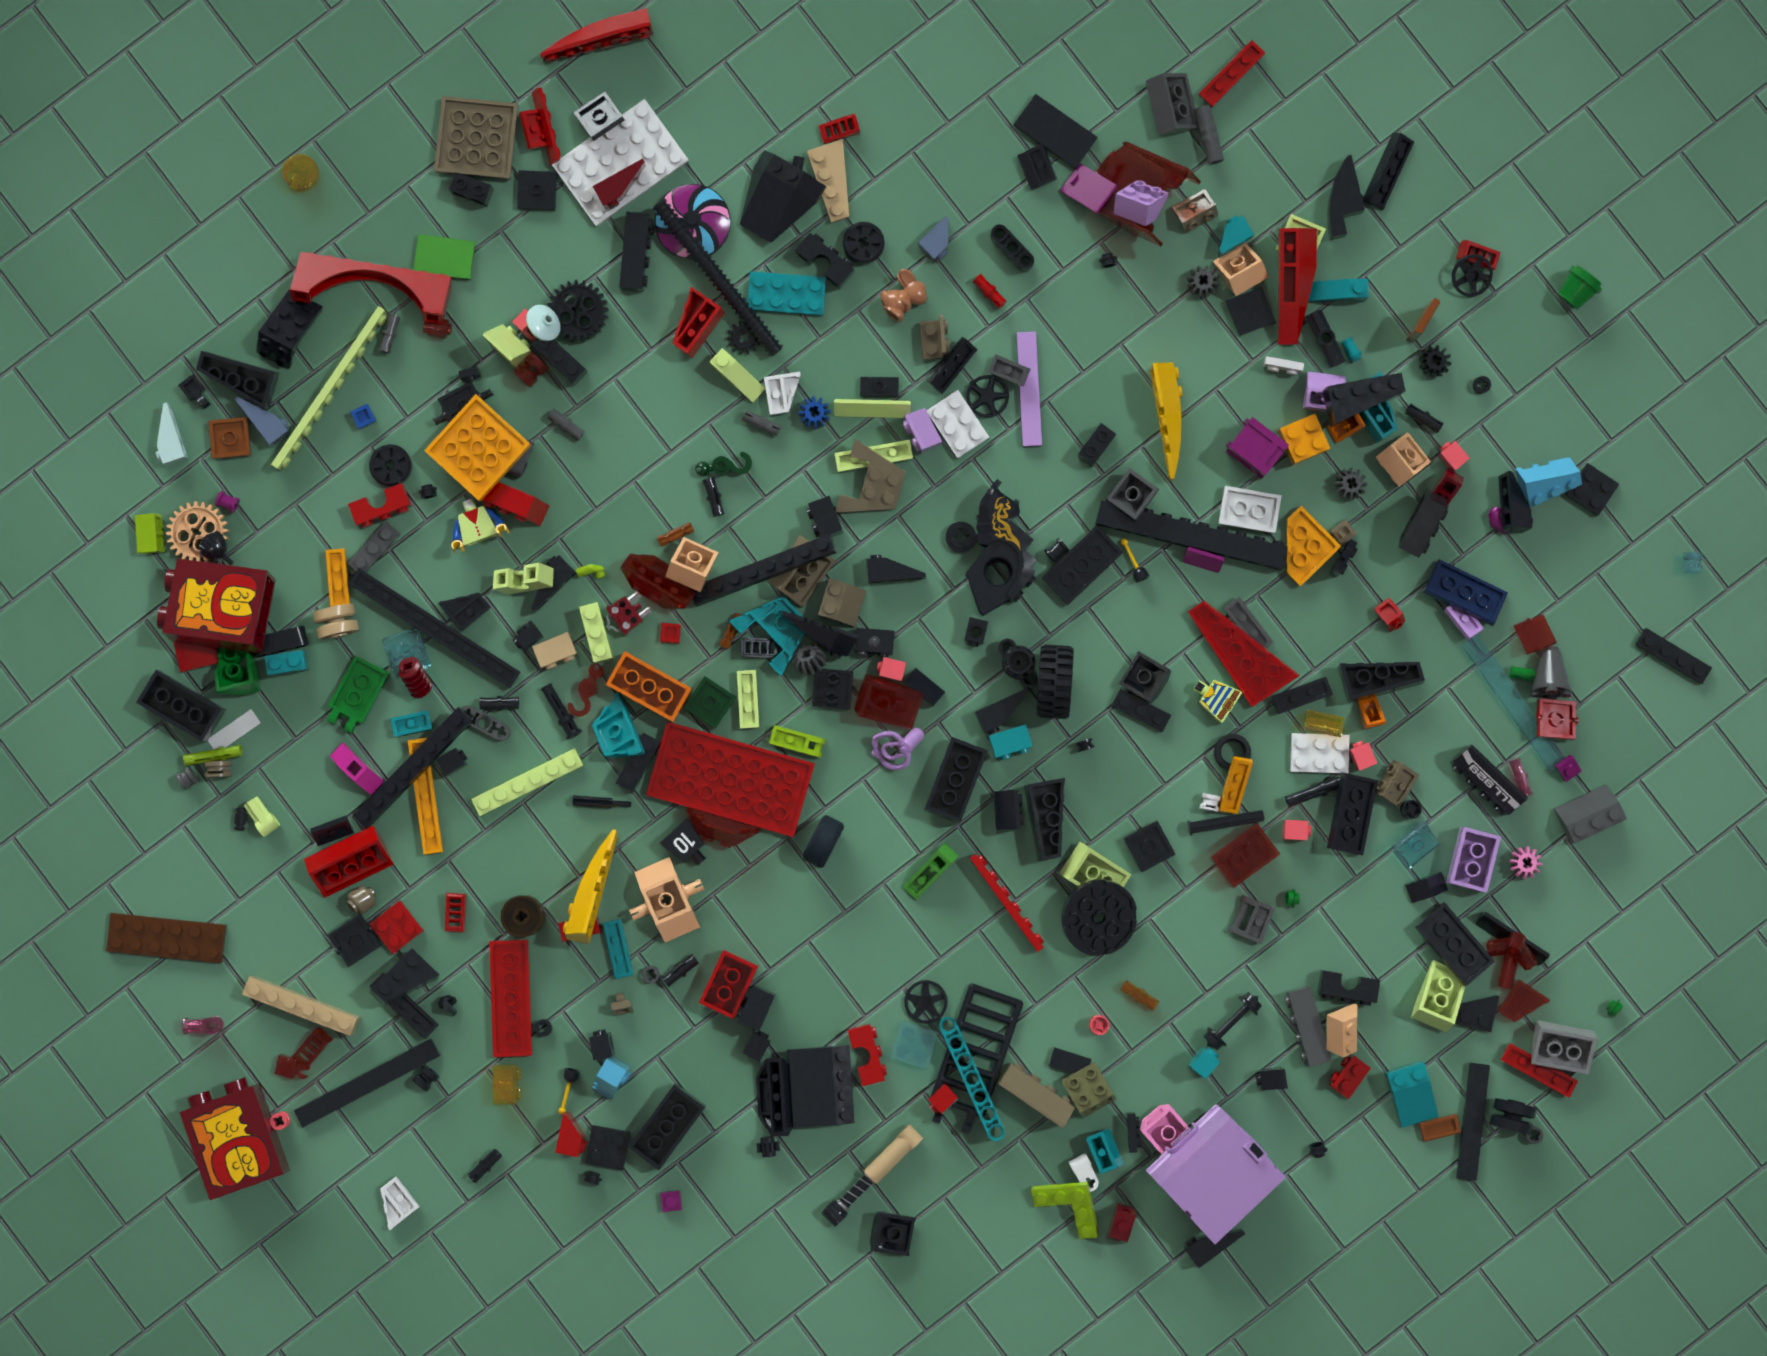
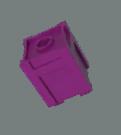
(1256, 447)

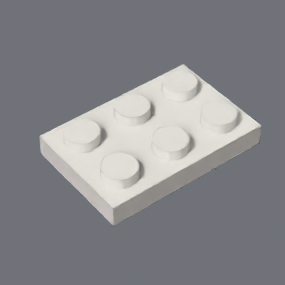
(957, 424)
(1249, 509)
(1319, 753)

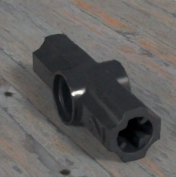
(1320, 327)

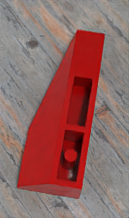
(602, 34)
(1295, 278)

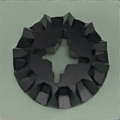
(966, 529)

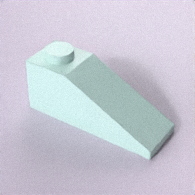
(169, 442)

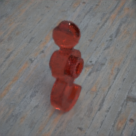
(587, 688)

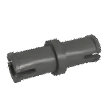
(389, 333)
(761, 422)
(565, 424)

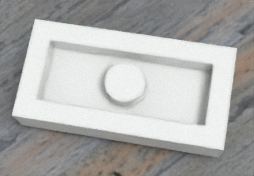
(1290, 367)

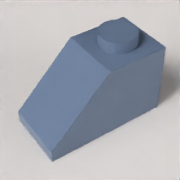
(936, 241)

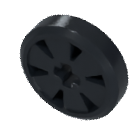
(852, 245)
(386, 454)

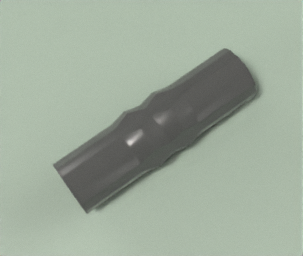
(1209, 134)

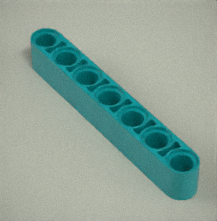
(978, 1085)

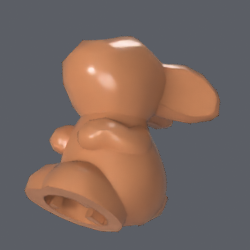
(900, 301)

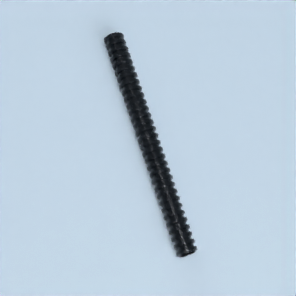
(717, 277)

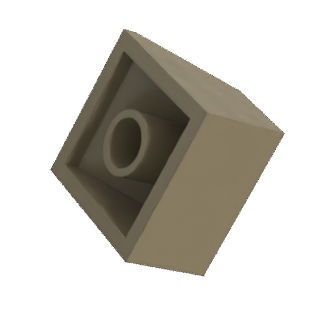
(841, 602)

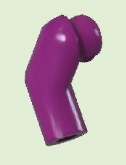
(1495, 519)

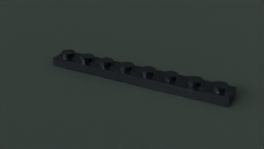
(765, 569)
(413, 768)

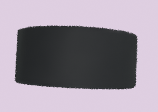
(1230, 737)

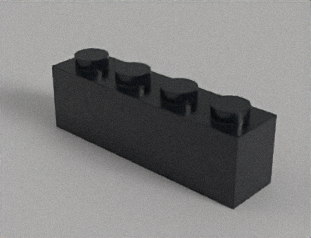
(635, 251)

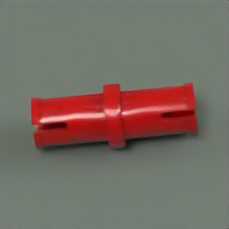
(989, 291)

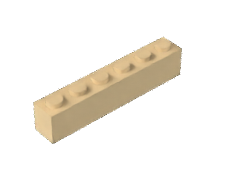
(301, 1005)

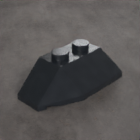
(774, 1097)

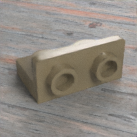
(1195, 210)
(1396, 783)

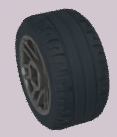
(823, 841)

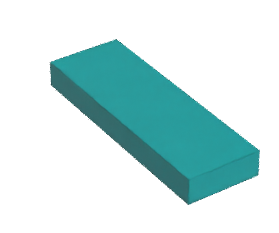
(618, 948)

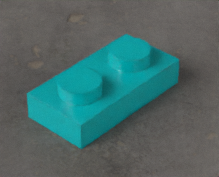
(411, 723)

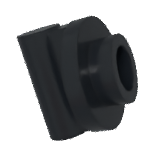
(447, 1003)

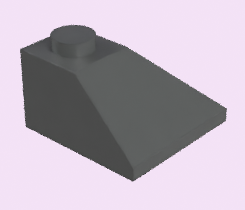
(1132, 494)

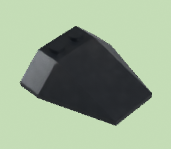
(778, 196)

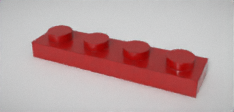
(1232, 73)
(1548, 1076)

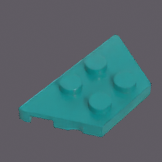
(616, 731)

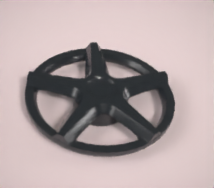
(1471, 275)
(987, 396)
(925, 1001)

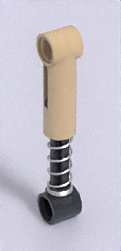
(874, 1173)

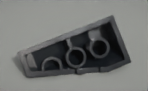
(829, 638)

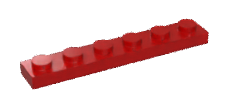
(1012, 908)

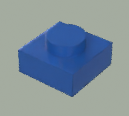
(363, 416)

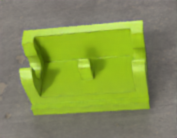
(149, 533)

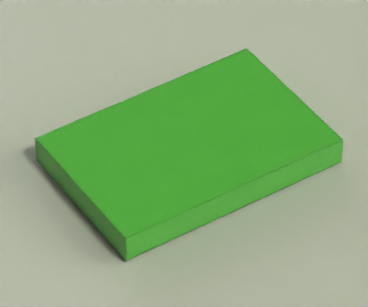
(444, 256)

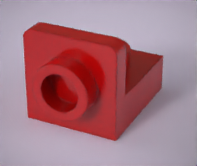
(1390, 615)

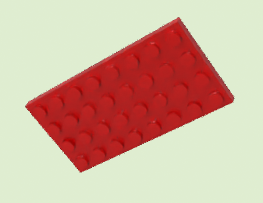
(730, 779)

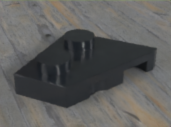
(1341, 563)

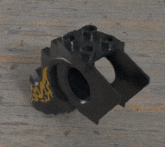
(1005, 545)

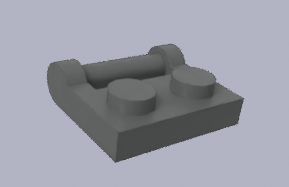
(1257, 922)

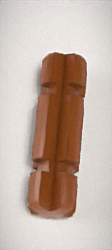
(675, 534)
(729, 634)

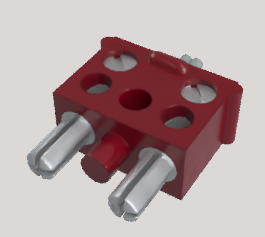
(621, 619)

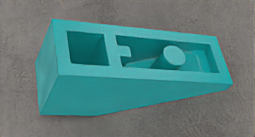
(1339, 290)

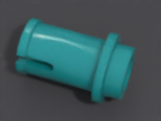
(1351, 349)

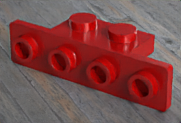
(538, 128)

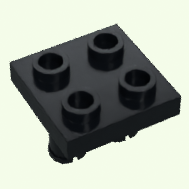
(833, 689)

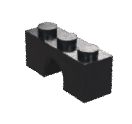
(813, 248)
(560, 359)
(636, 765)
(1365, 991)

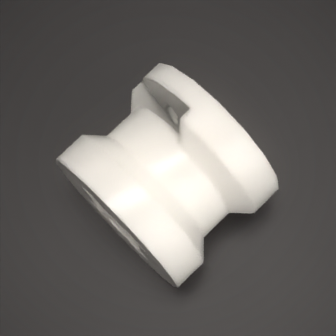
(1211, 800)

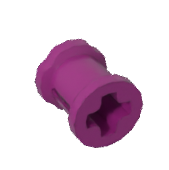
(227, 502)

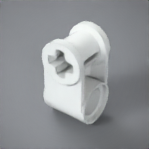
(1083, 1169)

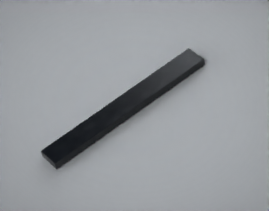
(367, 1083)

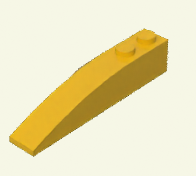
(1168, 407)
(589, 894)

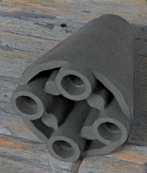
(1551, 676)

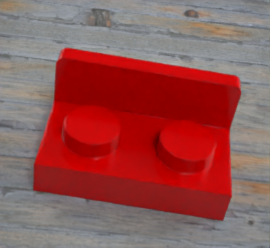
(1349, 1076)

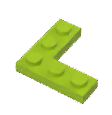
(1070, 1193)

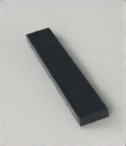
(1473, 1121)

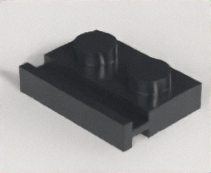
(1037, 167)

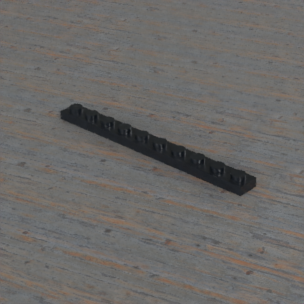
(434, 628)

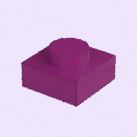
(1568, 768)
(671, 1201)

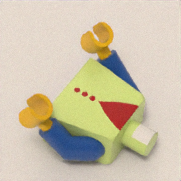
(476, 526)

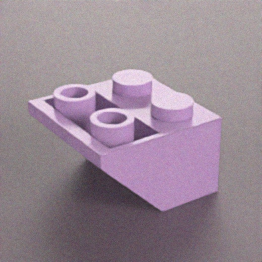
(1140, 202)
(1313, 390)
(922, 430)

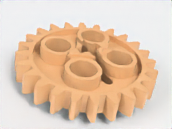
(182, 524)

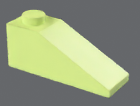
(737, 375)

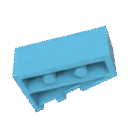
(1548, 480)
(611, 1076)

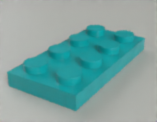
(786, 293)

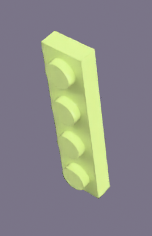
(893, 452)

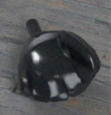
(214, 547)

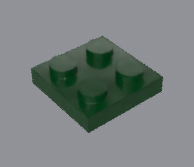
(710, 702)

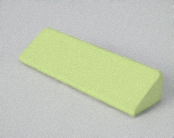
(871, 408)

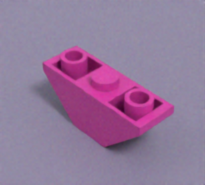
(356, 769)

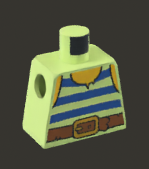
(1217, 698)

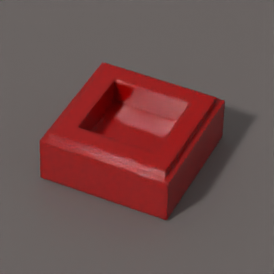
(670, 633)

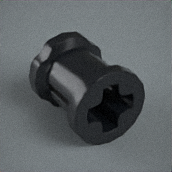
(1056, 550)

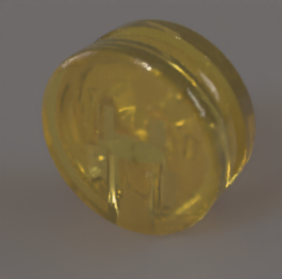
(301, 172)

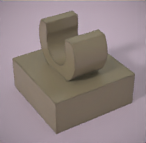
(1343, 532)
(621, 1006)

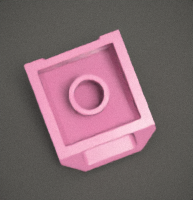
(1163, 1127)

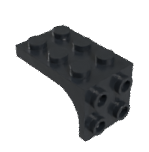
(285, 329)

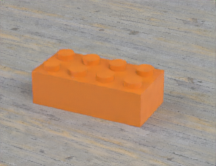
(649, 686)

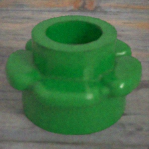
(1292, 898)
(1614, 1008)

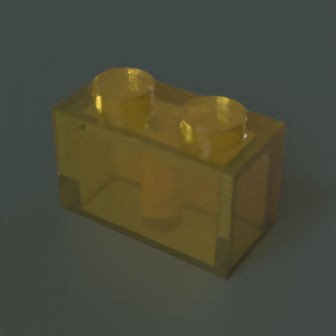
(506, 1084)

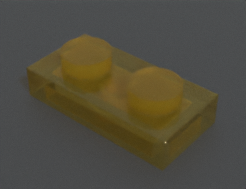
(1323, 723)

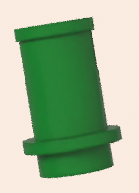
(1522, 673)

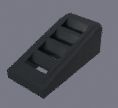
(744, 644)

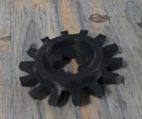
(742, 329)

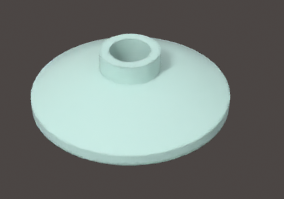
(543, 322)

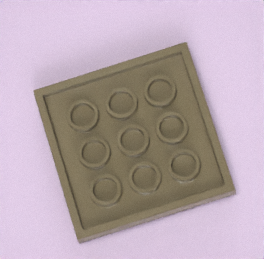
(476, 137)

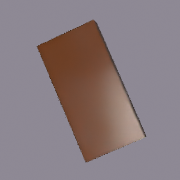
(1439, 1127)

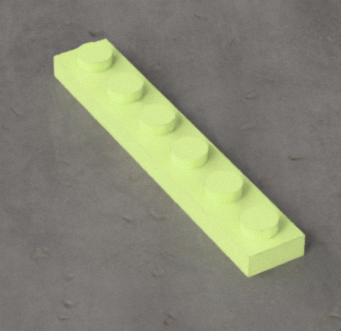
(527, 782)

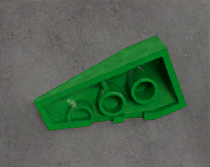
(236, 673)

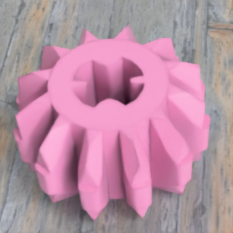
(1526, 870)

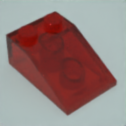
(887, 702)

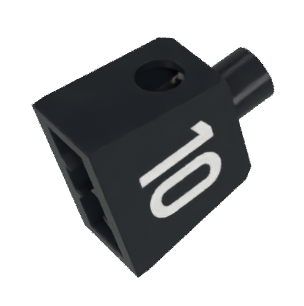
(685, 843)

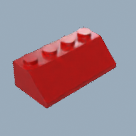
(348, 861)

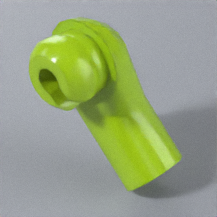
(591, 568)

